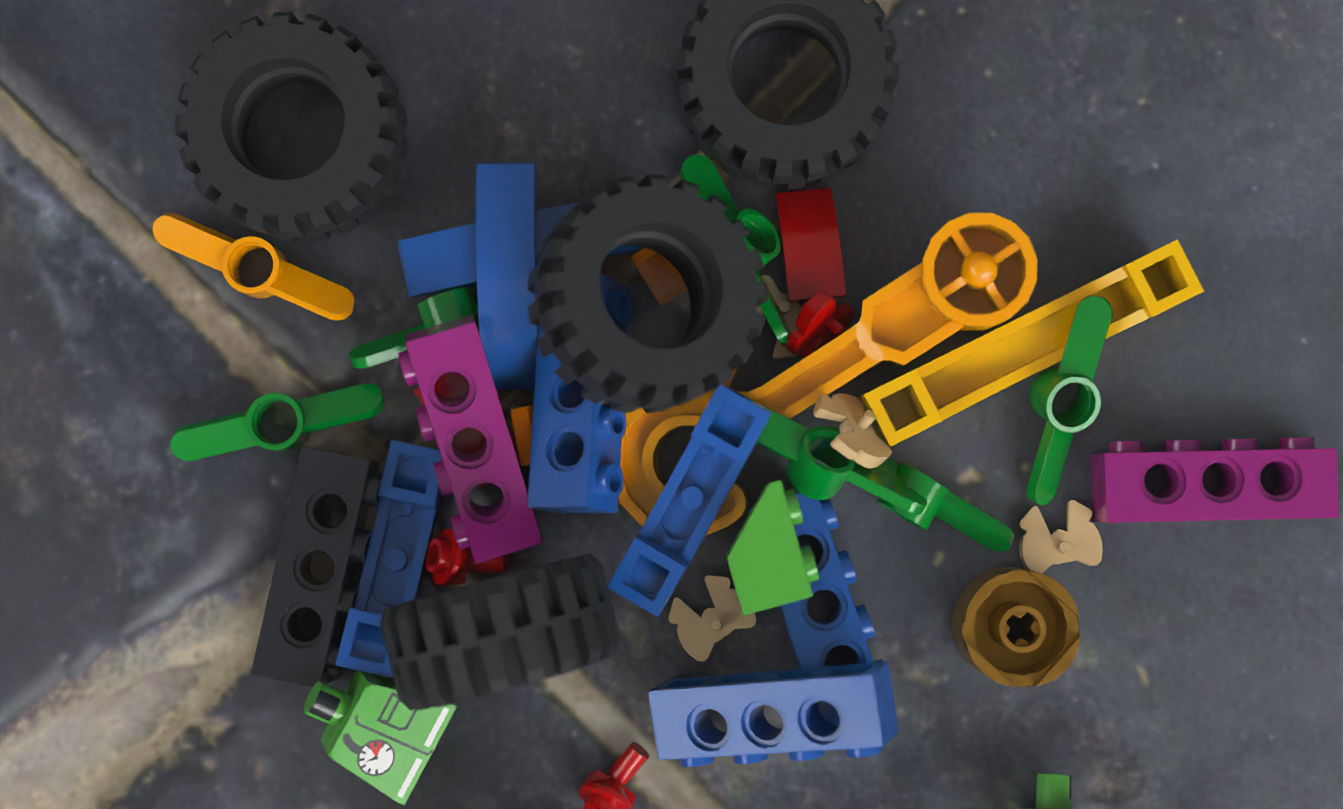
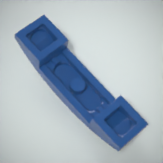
(503, 262)
(690, 499)
(394, 554)

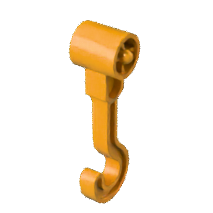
(969, 280)

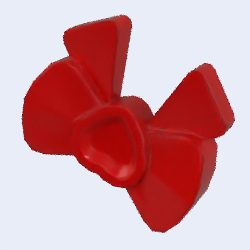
(819, 324)

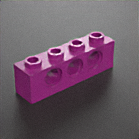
(1304, 488)
(485, 529)

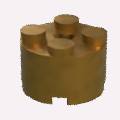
(1048, 624)

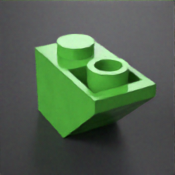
(766, 555)

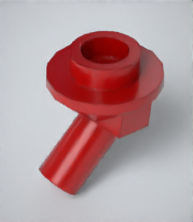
(450, 564)
(609, 789)

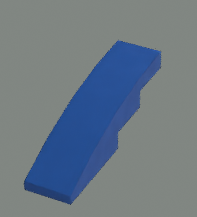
(448, 257)

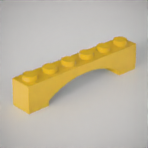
(1026, 345)

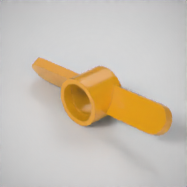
(227, 253)

